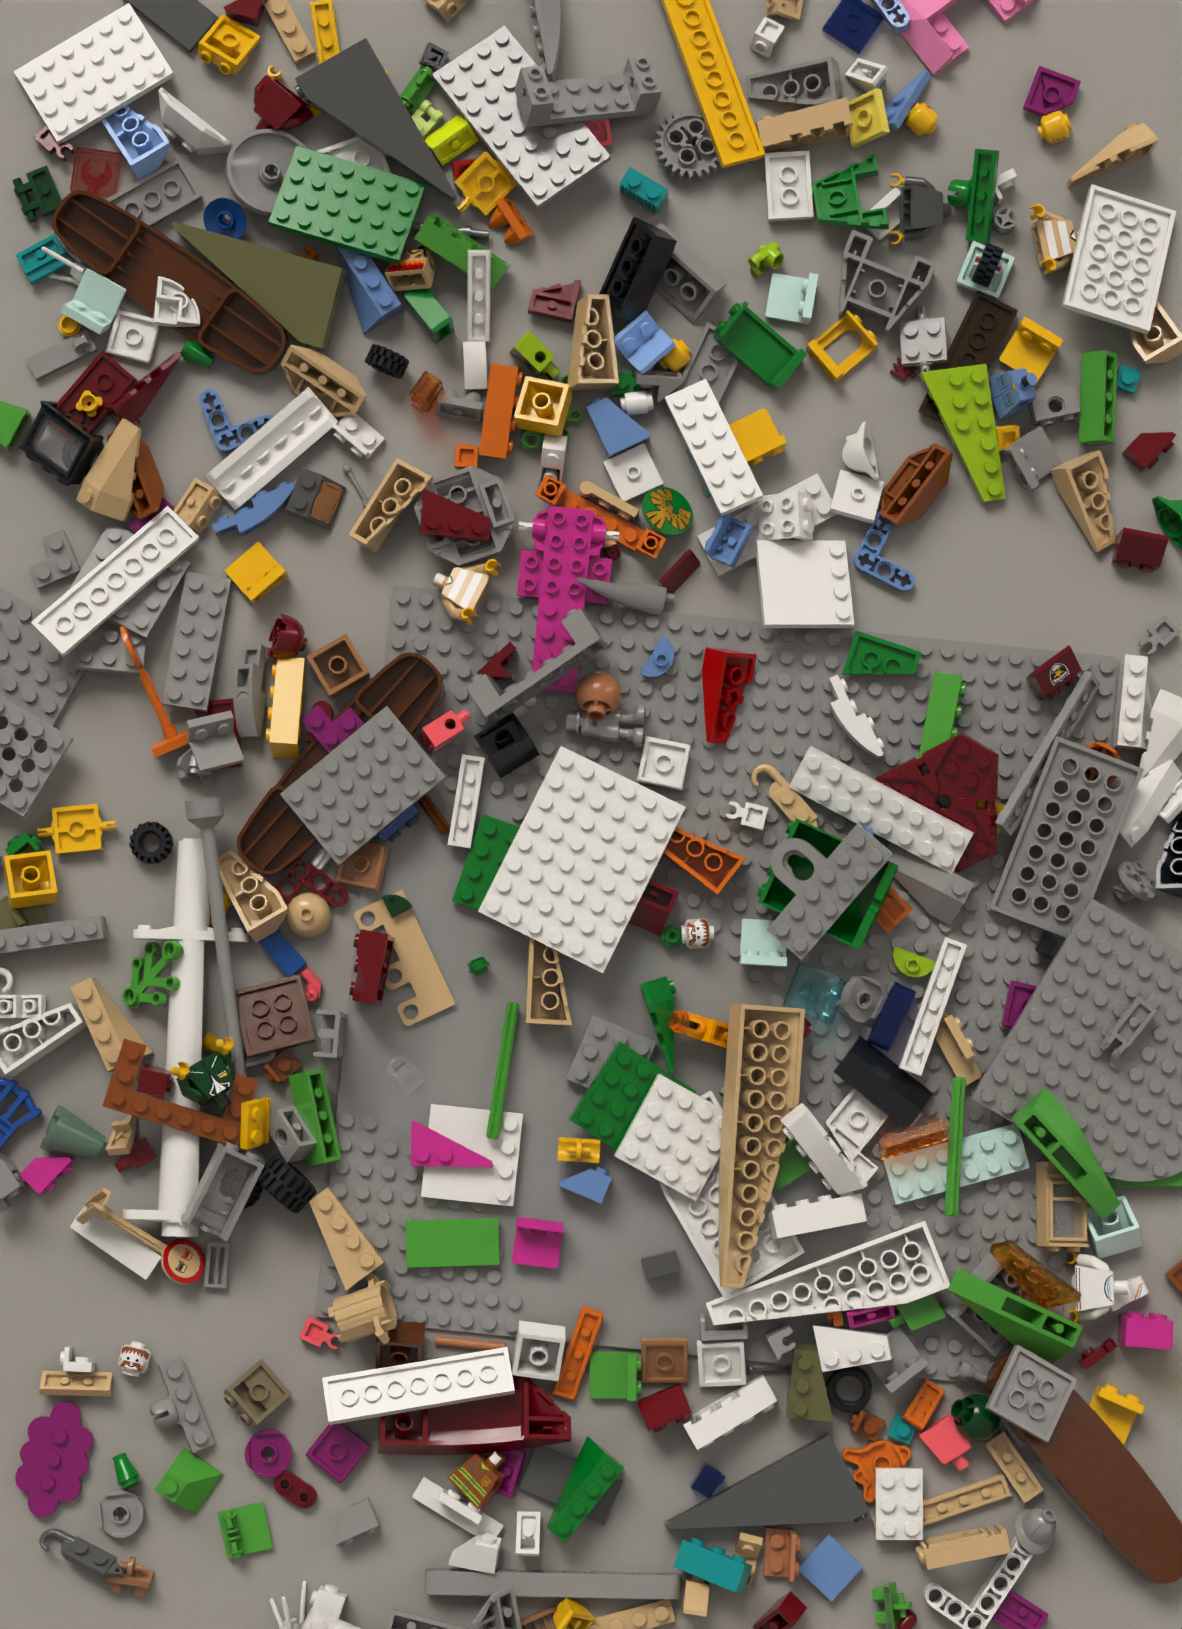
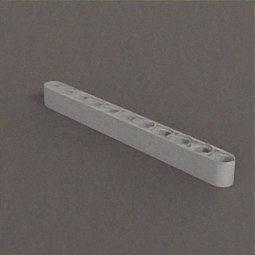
(554, 1583)

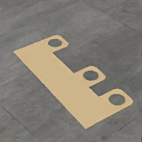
(414, 962)

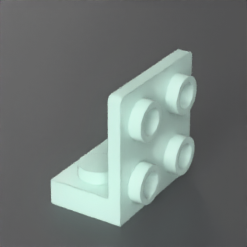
(791, 298)
(95, 302)
(759, 946)

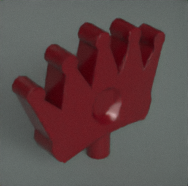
(901, 372)

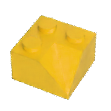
(543, 406)
(30, 879)

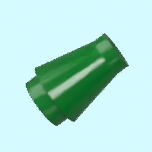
(196, 354)
(125, 1472)

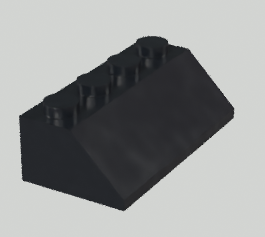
(637, 268)

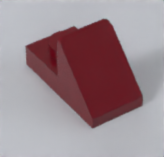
(494, 667)

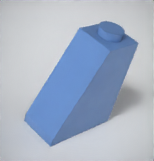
(614, 427)

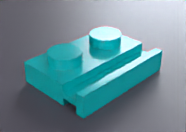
(38, 263)

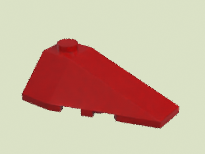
(724, 681)

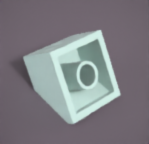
(1114, 1233)

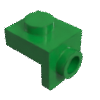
(19, 844)

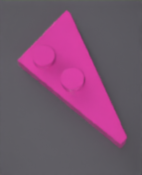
(434, 1149)

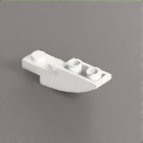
(856, 727)

